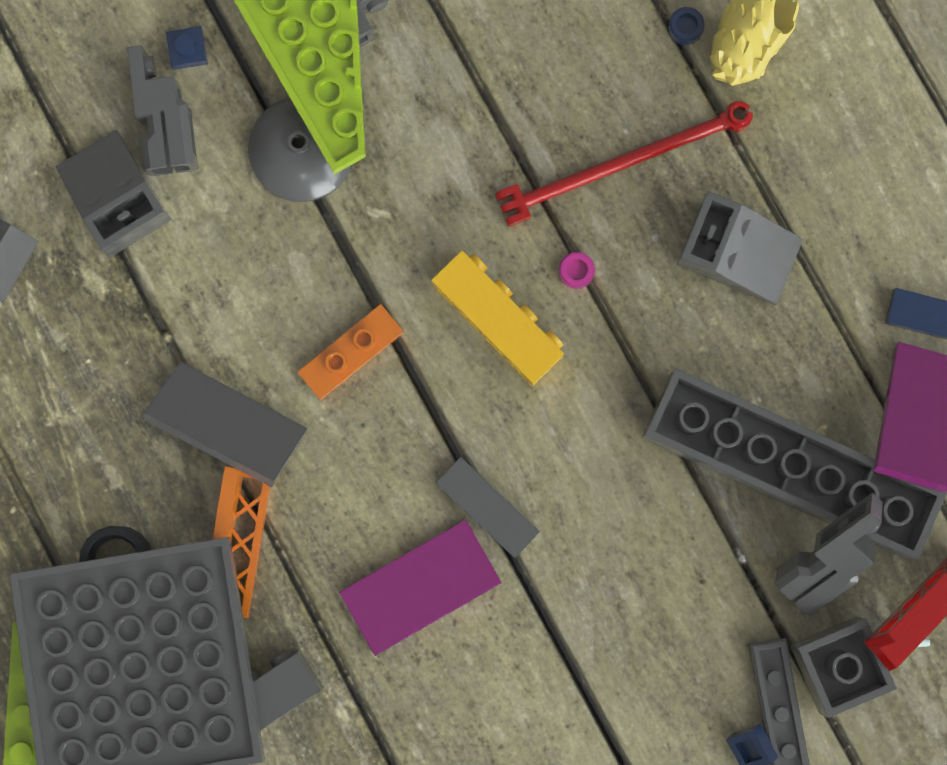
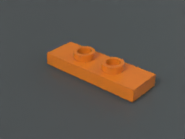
(350, 352)

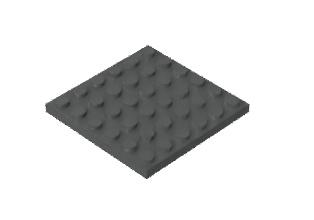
(139, 660)

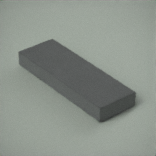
(487, 507)

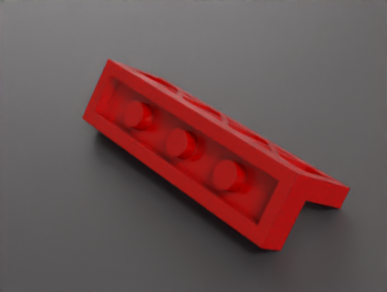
(911, 620)

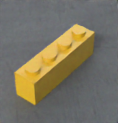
(497, 317)

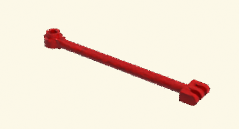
(521, 202)

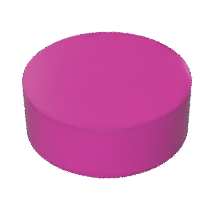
(576, 270)

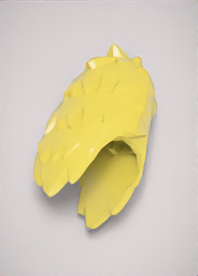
(749, 37)

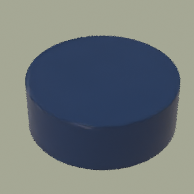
(686, 26)

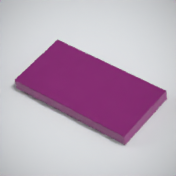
(915, 419)
(420, 587)

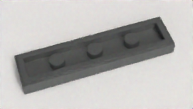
(779, 701)

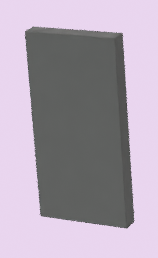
(225, 424)

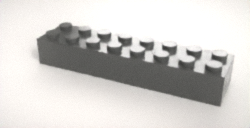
(787, 461)

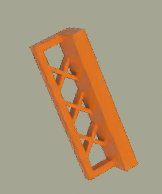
(225, 526)

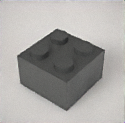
(842, 667)

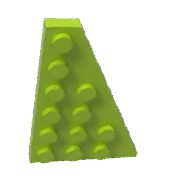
(319, 65)

